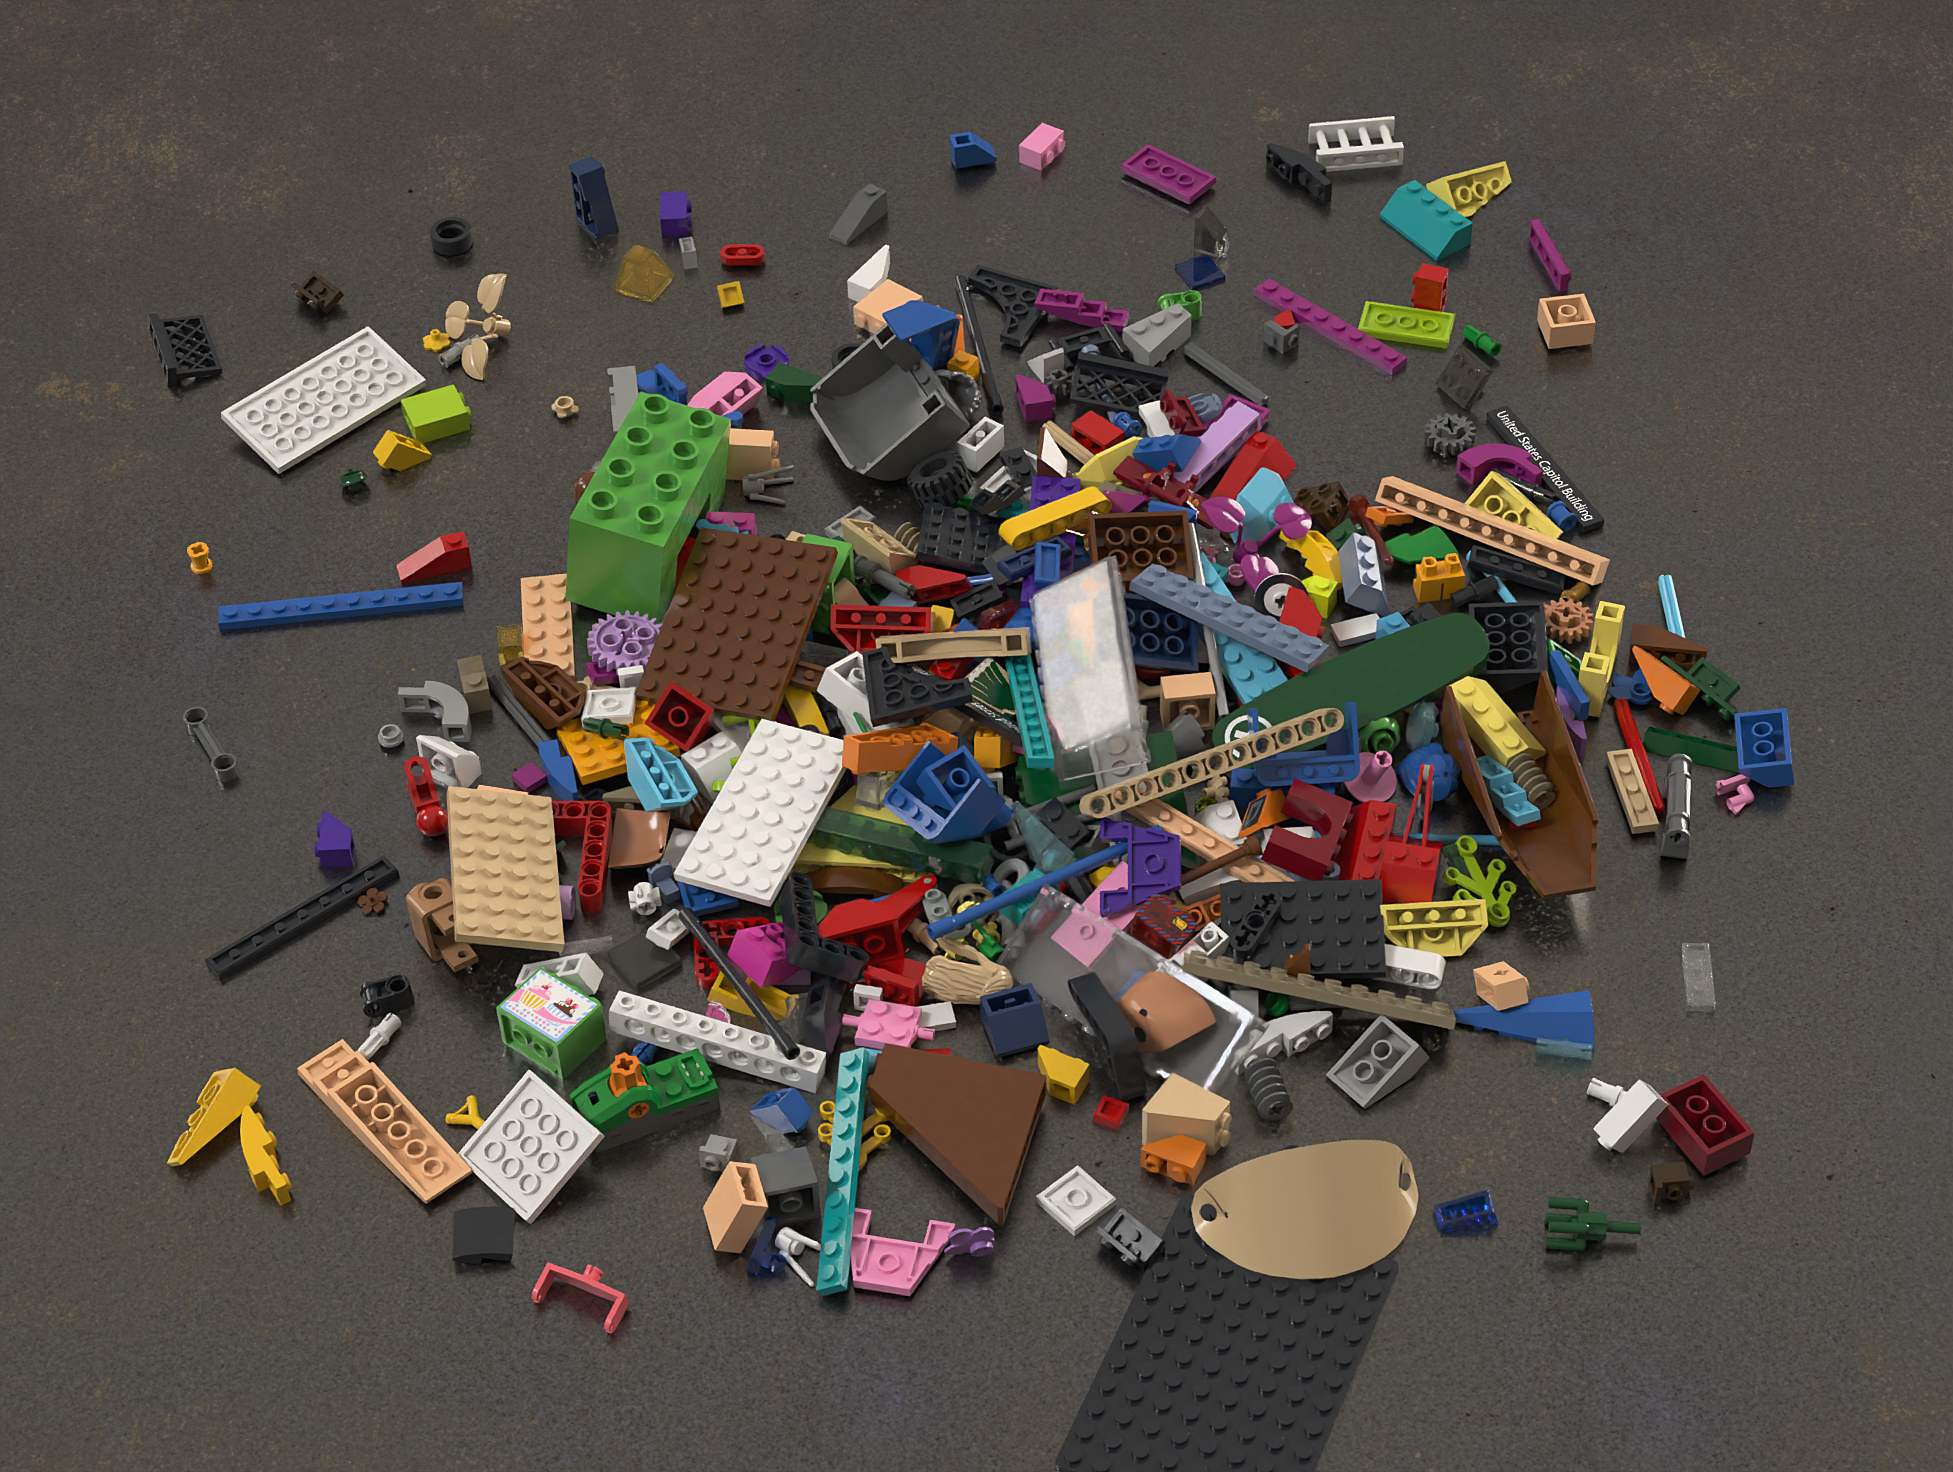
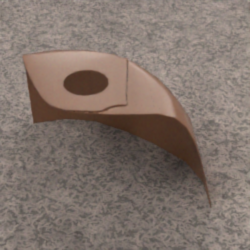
(637, 838)
(1171, 1009)

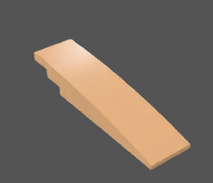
(384, 1120)

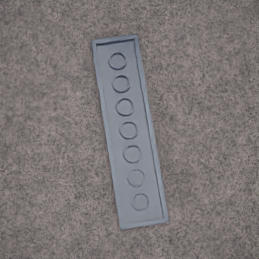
(1229, 617)

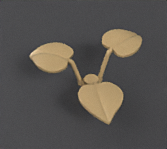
(476, 355)

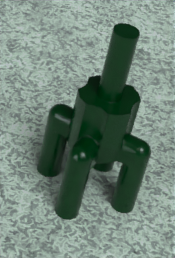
(1585, 1224)

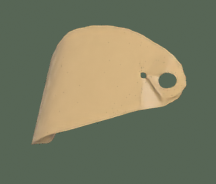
(1310, 1209)

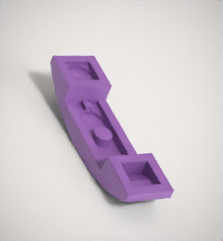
(1575, 728)

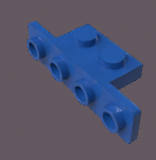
(664, 383)

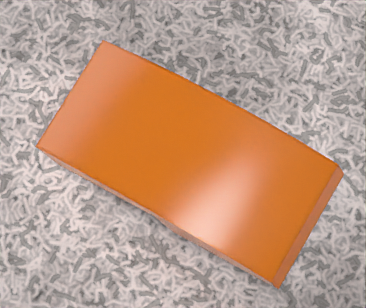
(1204, 911)

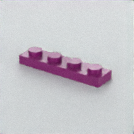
(1549, 256)

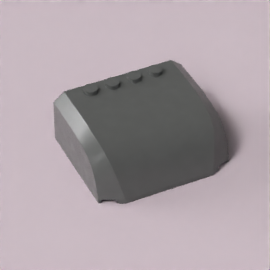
(886, 408)

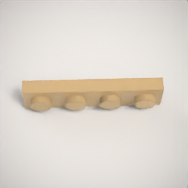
(1632, 791)

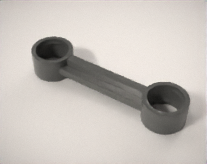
(211, 744)

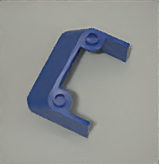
(929, 326)
(1335, 764)
(915, 809)

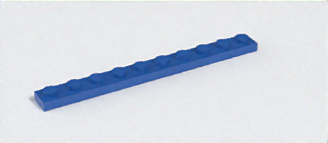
(340, 606)

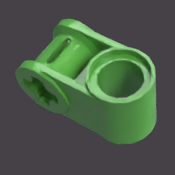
(1189, 300)

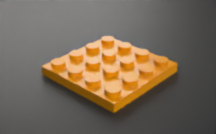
(601, 758)

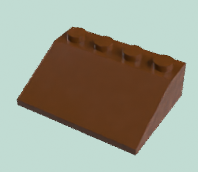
(1142, 540)

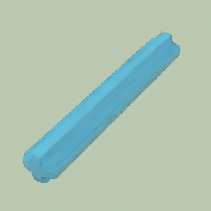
(1670, 605)

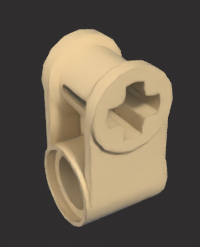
(847, 594)

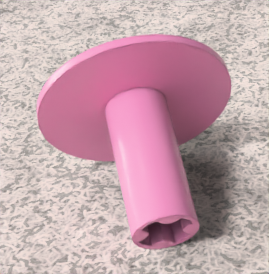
(1376, 778)

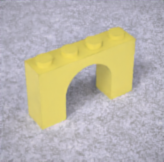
(1599, 663)

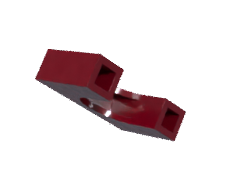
(1306, 855)

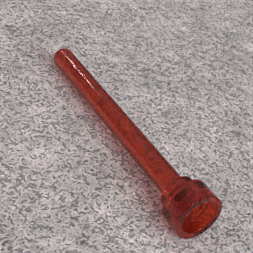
(1358, 506)

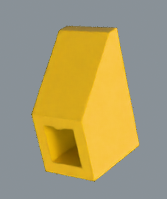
(1064, 1074)

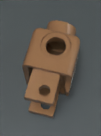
(430, 910)

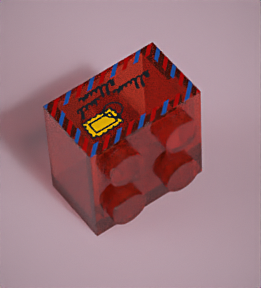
(1163, 926)

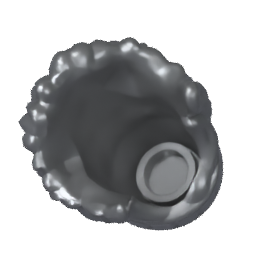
(962, 390)

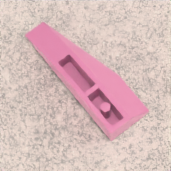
(728, 393)

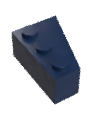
(592, 197)

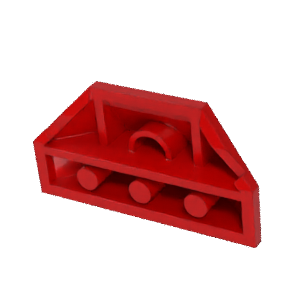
(861, 625)

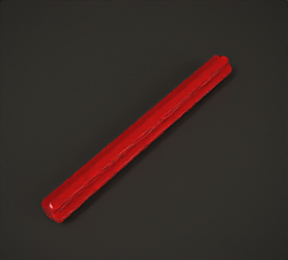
(1635, 743)

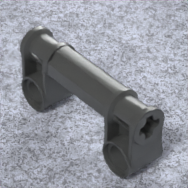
(1678, 795)

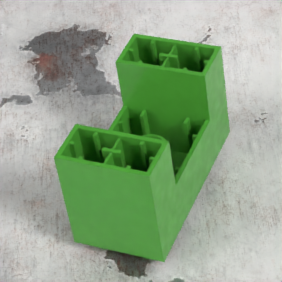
(642, 505)

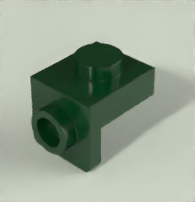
(1343, 531)

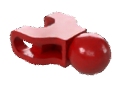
(430, 818)

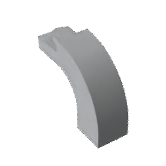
(443, 701)

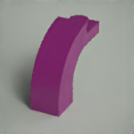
(1480, 460)

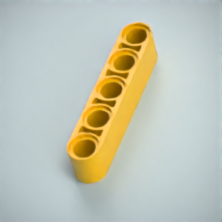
(1052, 518)

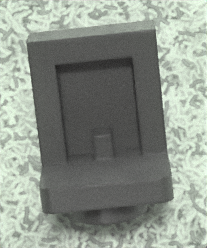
(1280, 337)

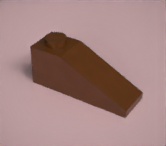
(1663, 642)

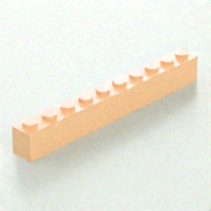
(1492, 530)

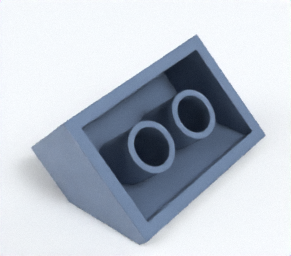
(1363, 575)

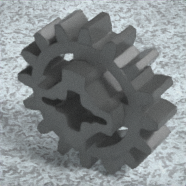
(1449, 433)

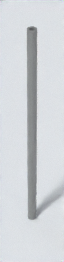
(1209, 632)

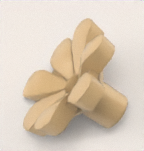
(1216, 789)

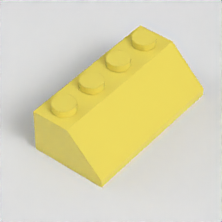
(1493, 723)

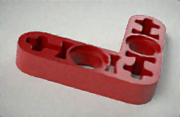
(722, 940)

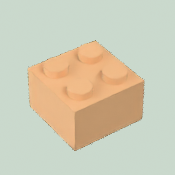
(1566, 321)
(1191, 694)

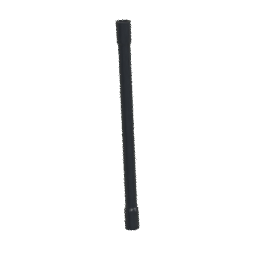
(993, 397)
(780, 1037)

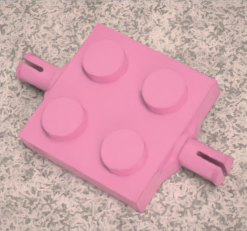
(889, 1024)

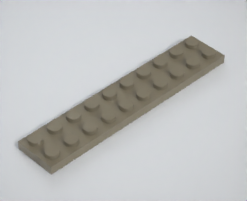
(1328, 991)

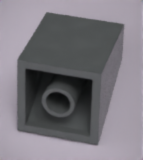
(788, 1185)

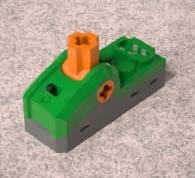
(639, 1100)

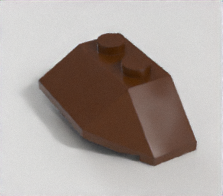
(545, 691)

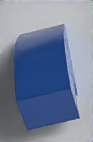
(558, 770)

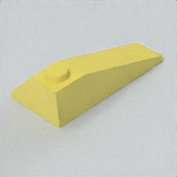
(1471, 188)
(1504, 500)

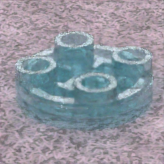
(1421, 725)

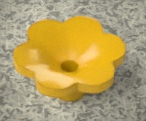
(436, 341)

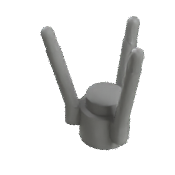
(755, 484)

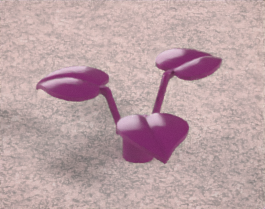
(1226, 517)

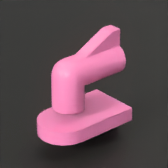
(1745, 794)

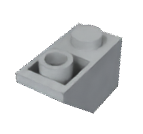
(1245, 996)

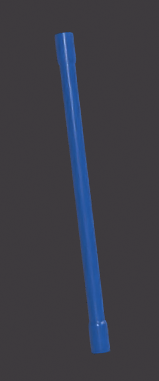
(951, 923)

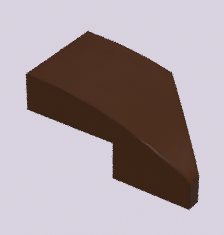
(1299, 963)

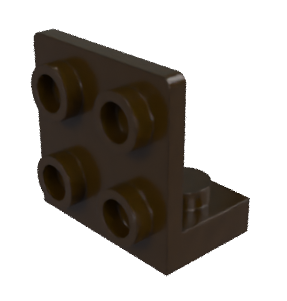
(1326, 502)

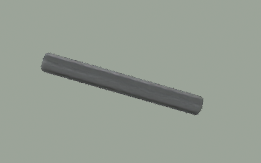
(1226, 374)
(517, 710)

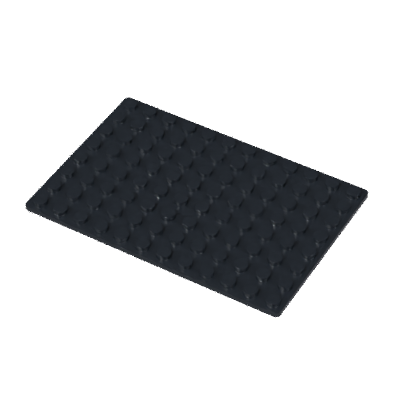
(1224, 1364)

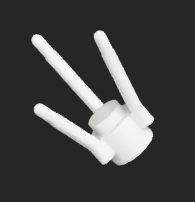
(794, 1243)

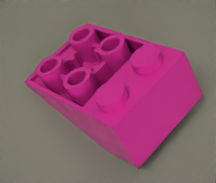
(762, 954)

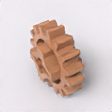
(1567, 620)

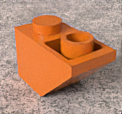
(1175, 1157)

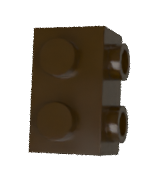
(318, 292)

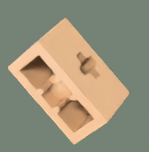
(1501, 986)

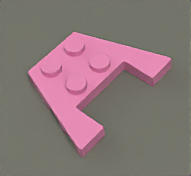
(893, 1263)

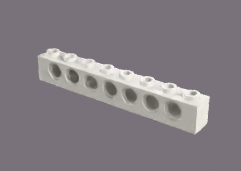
(716, 1040)

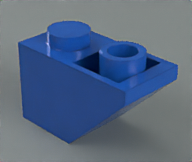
(970, 150)

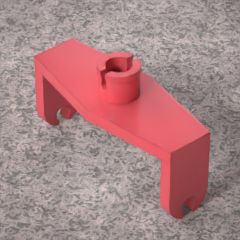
(589, 1282)

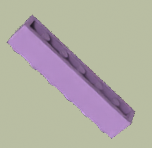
(1221, 443)

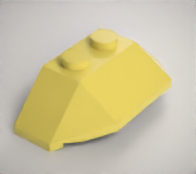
(1104, 463)
(1435, 926)

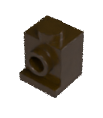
(1670, 1181)

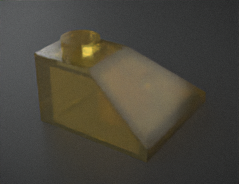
(643, 274)

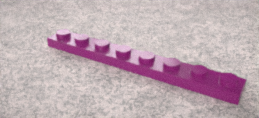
(1331, 326)

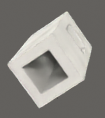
(1630, 1117)

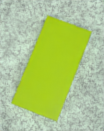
(1407, 324)

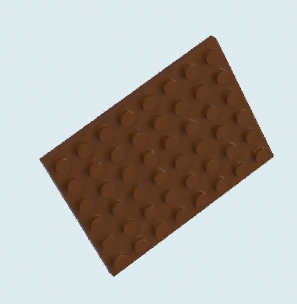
(738, 622)

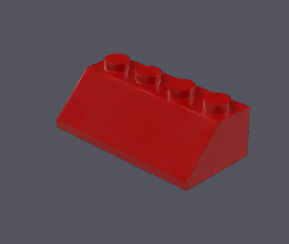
(1366, 840)

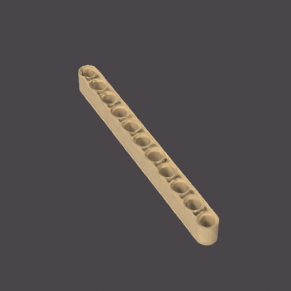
(1201, 767)

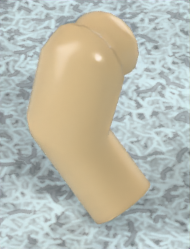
(1147, 692)

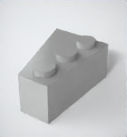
(1157, 335)
(623, 393)

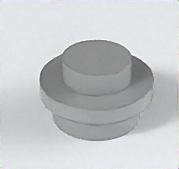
(390, 735)

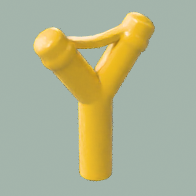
(471, 1119)

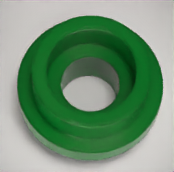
(1277, 1003)

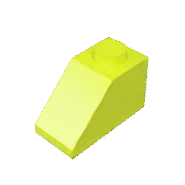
(1322, 593)

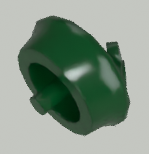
(353, 479)

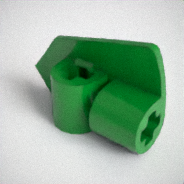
(1423, 544)

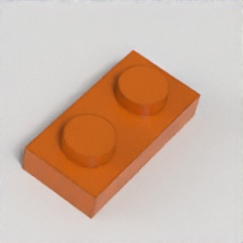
(1388, 515)

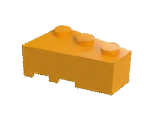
(992, 750)

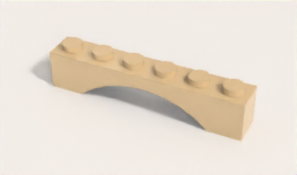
(957, 644)

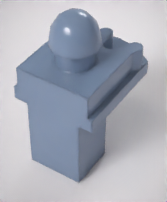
(662, 877)

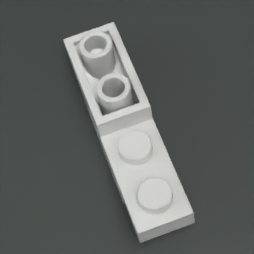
(1289, 1034)

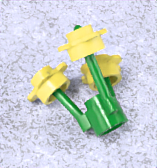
(986, 938)

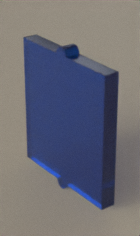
(1200, 271)

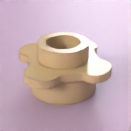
(564, 407)

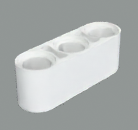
(1413, 967)

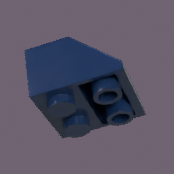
(1013, 1020)

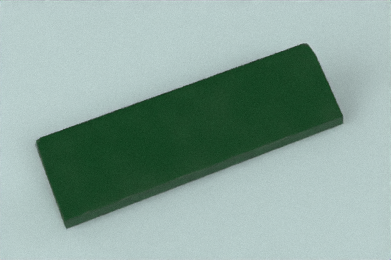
(1698, 749)

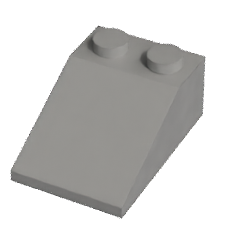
(1377, 1063)

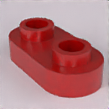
(742, 254)

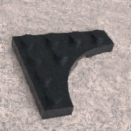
(1016, 298)
(902, 696)

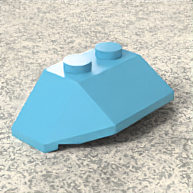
(1259, 501)
(657, 776)

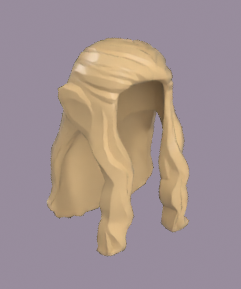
(962, 981)

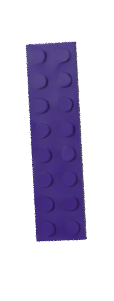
(1044, 491)

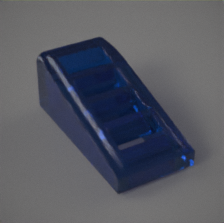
(1474, 1202)

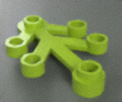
(1497, 911)

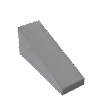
(688, 253)

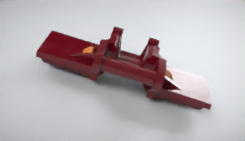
(1163, 486)

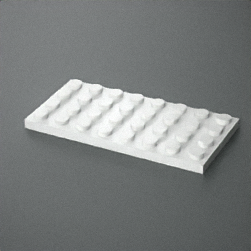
(323, 399)
(764, 813)

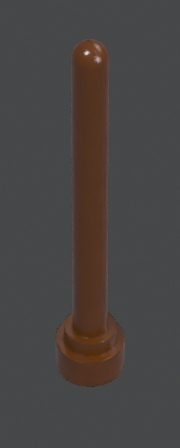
(1248, 849)

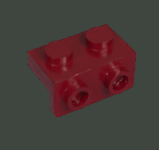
(1181, 415)

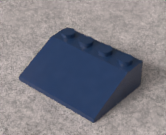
(1161, 635)

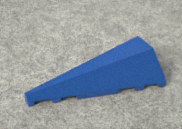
(1543, 1017)

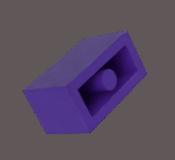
(675, 213)

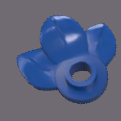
(1632, 689)

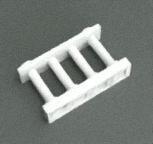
(1358, 156)

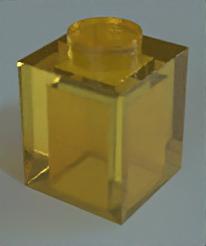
(509, 643)

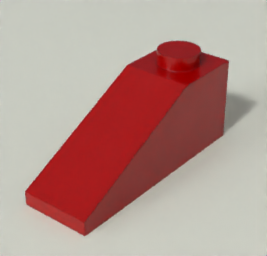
(439, 557)
(934, 583)

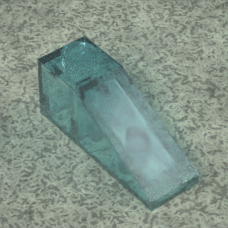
(1043, 846)

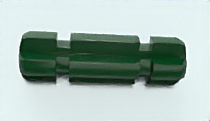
(1450, 852)

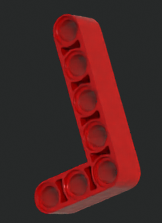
(595, 823)

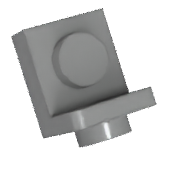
(717, 1152)

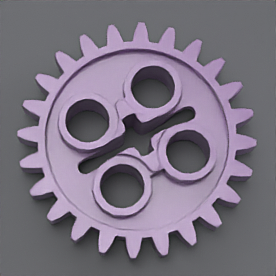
(622, 640)

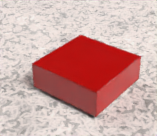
(1110, 1112)

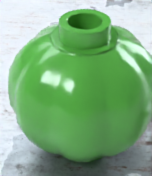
(1380, 735)

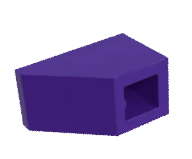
(335, 843)

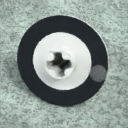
(1272, 592)

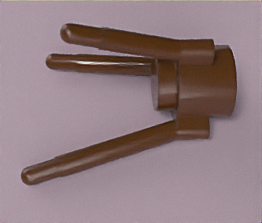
(697, 816)

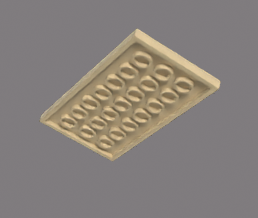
(504, 869)

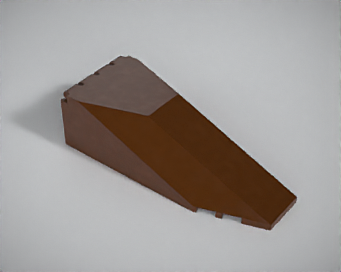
(1562, 848)

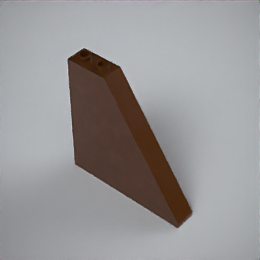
(962, 1116)

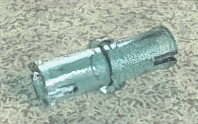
(1564, 1049)

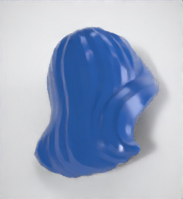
(1431, 755)

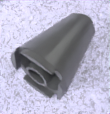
(1187, 736)

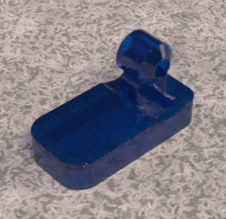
(763, 1257)

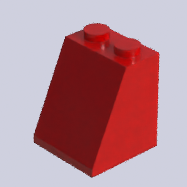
(681, 717)

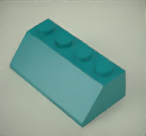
(1427, 221)

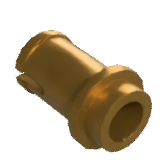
(1576, 592)

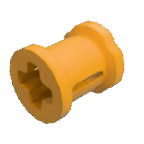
(199, 555)

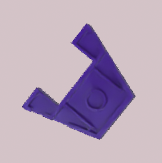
(1152, 864)

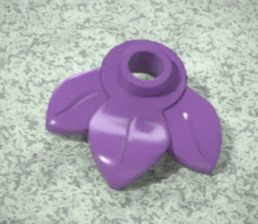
(977, 1242)

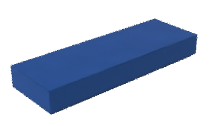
(1569, 685)

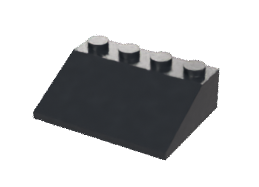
(1515, 640)

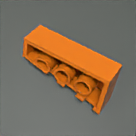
(892, 747)

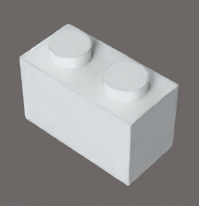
(981, 443)

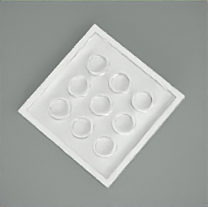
(530, 1146)

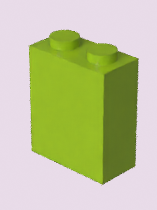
(436, 414)

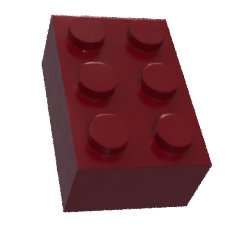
(1705, 1125)

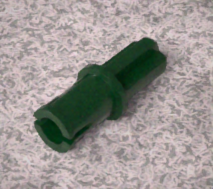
(605, 728)

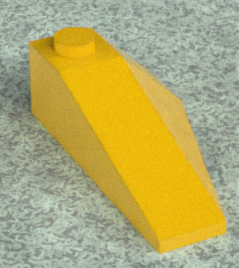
(220, 1105)

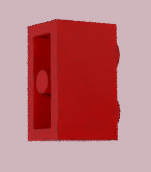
(1430, 287)
(1096, 433)

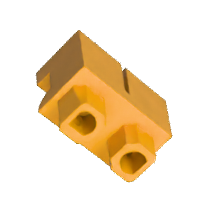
(1438, 578)

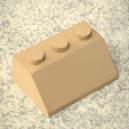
(877, 545)

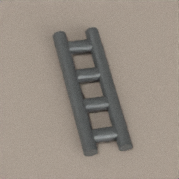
(1017, 839)

